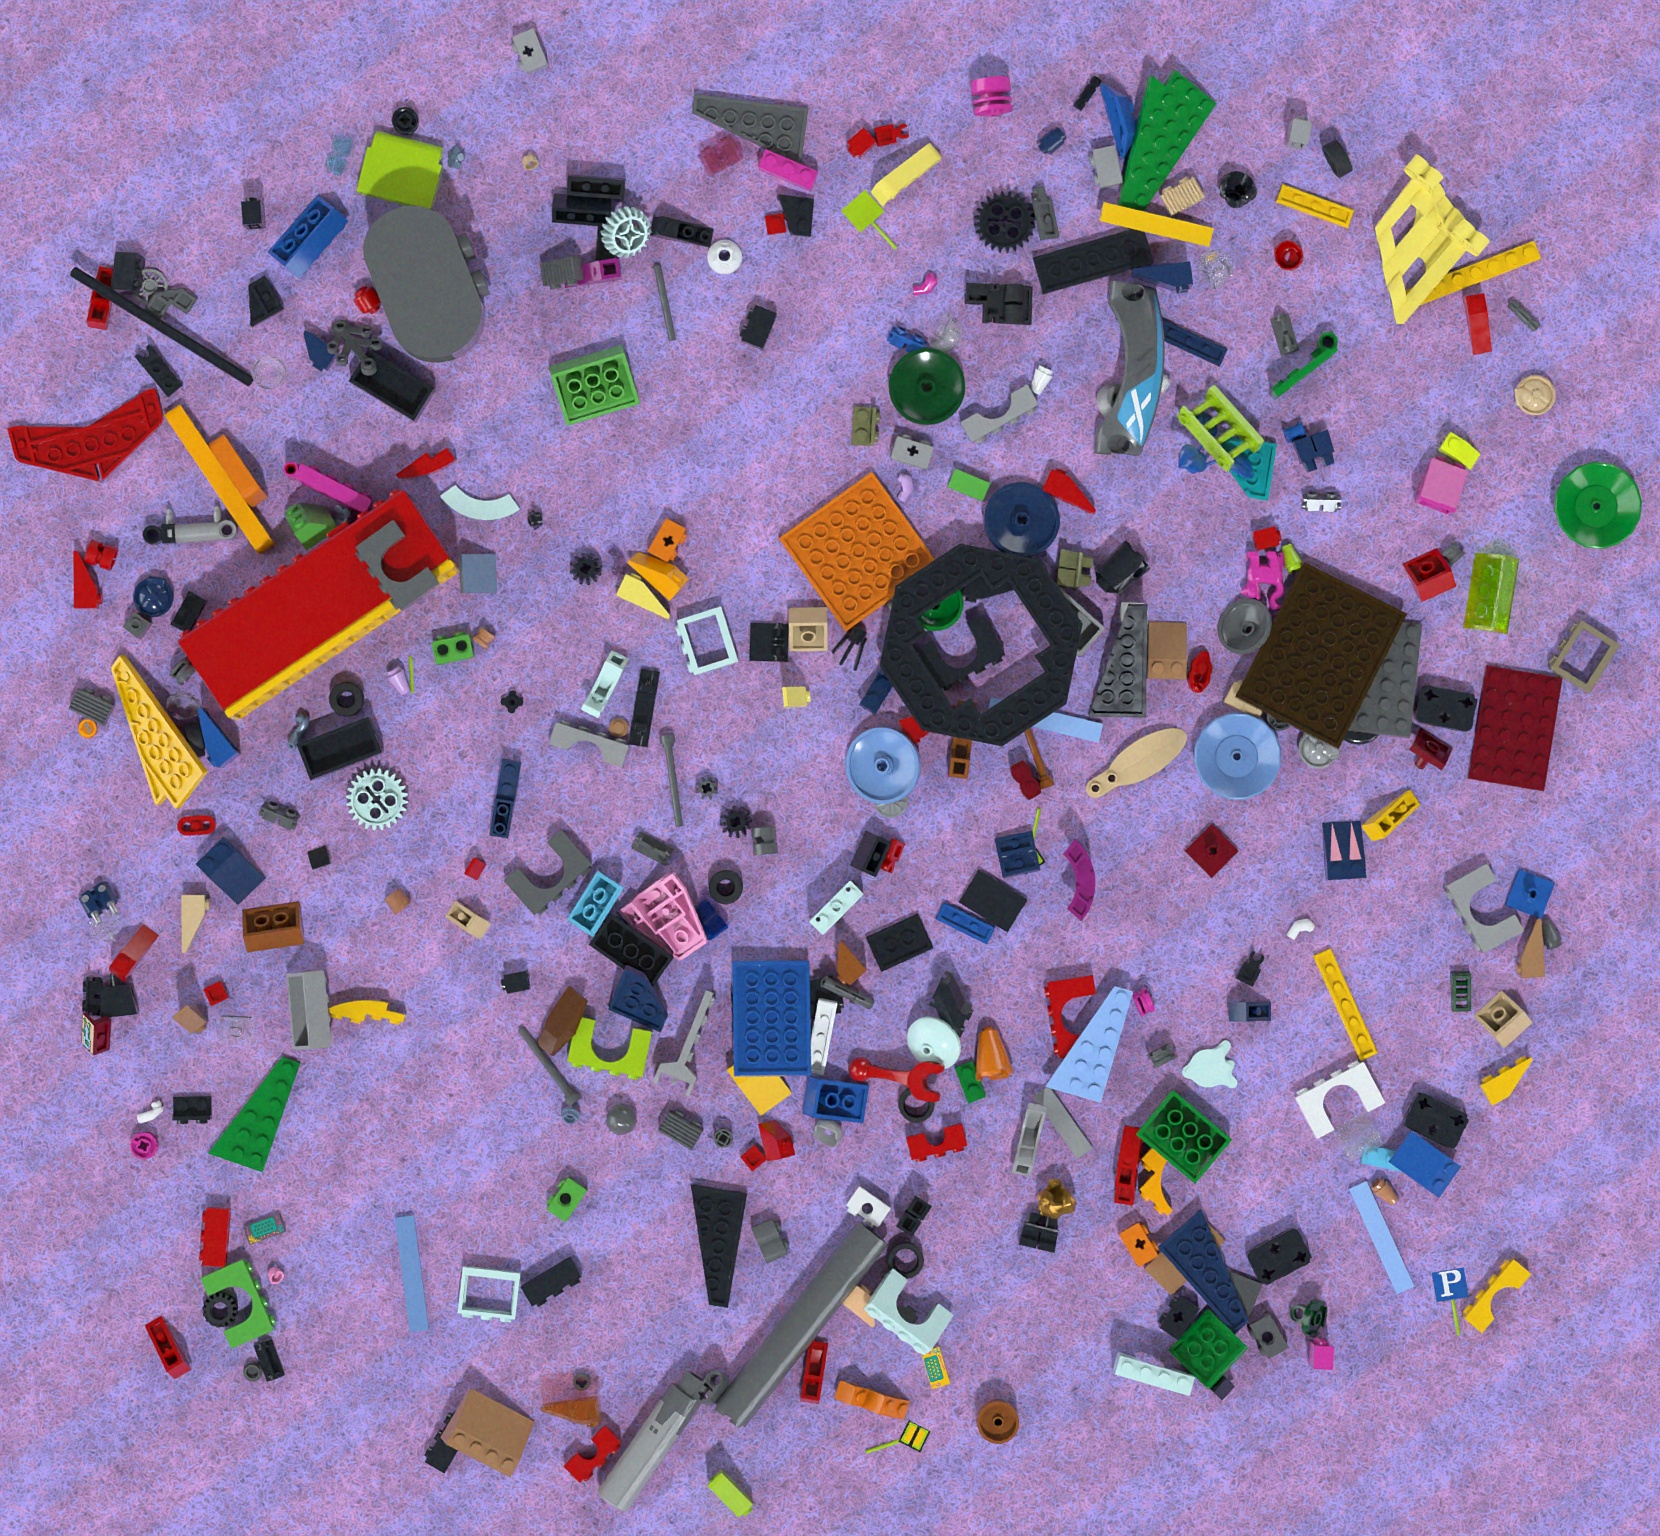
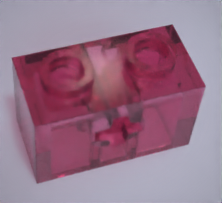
(715, 165)

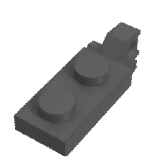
(1044, 215)

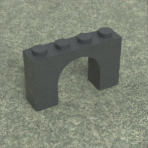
(373, 551)
(574, 865)

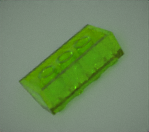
(1491, 593)

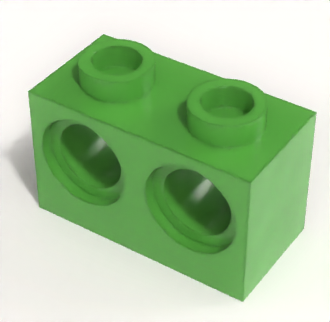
(453, 653)

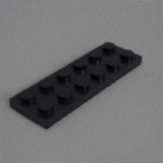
(1092, 260)

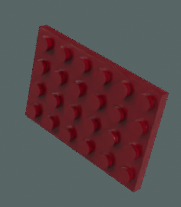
(1515, 728)

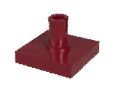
(1430, 750)
(1211, 851)

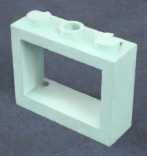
(687, 649)
(836, 908)
(488, 1314)

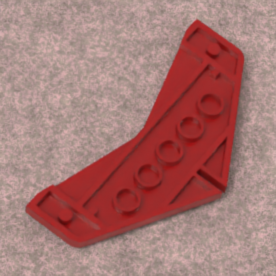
(101, 443)

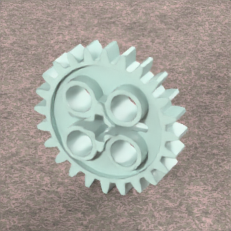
(363, 811)

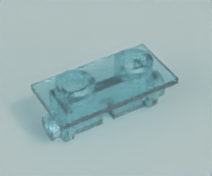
(335, 161)

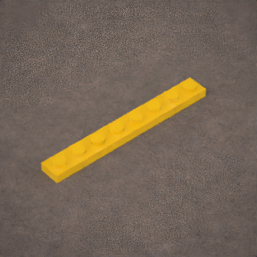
(1484, 270)

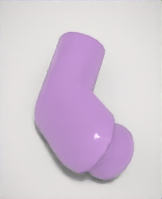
(907, 485)

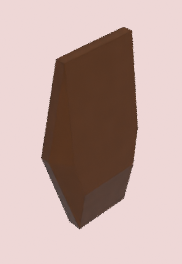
(562, 1021)

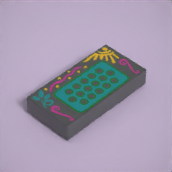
(264, 1229)

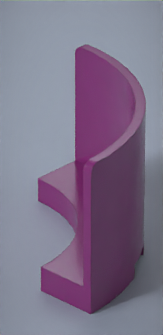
(1084, 877)

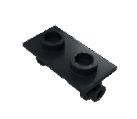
(91, 1003)
(269, 1360)

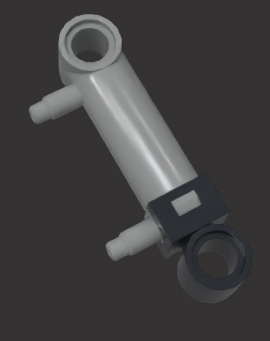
(191, 532)

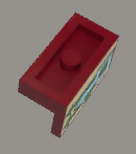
(96, 1034)

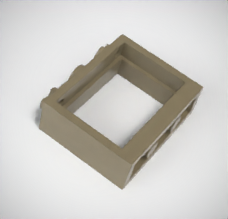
(1565, 646)

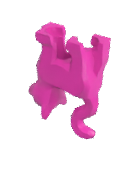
(1265, 574)

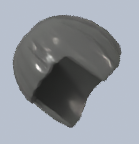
(621, 1119)

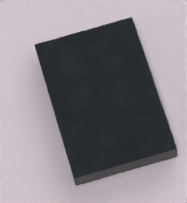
(992, 901)
(899, 942)

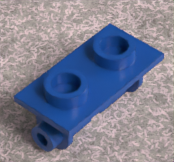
(901, 336)

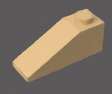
(193, 913)

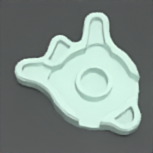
(1211, 1068)

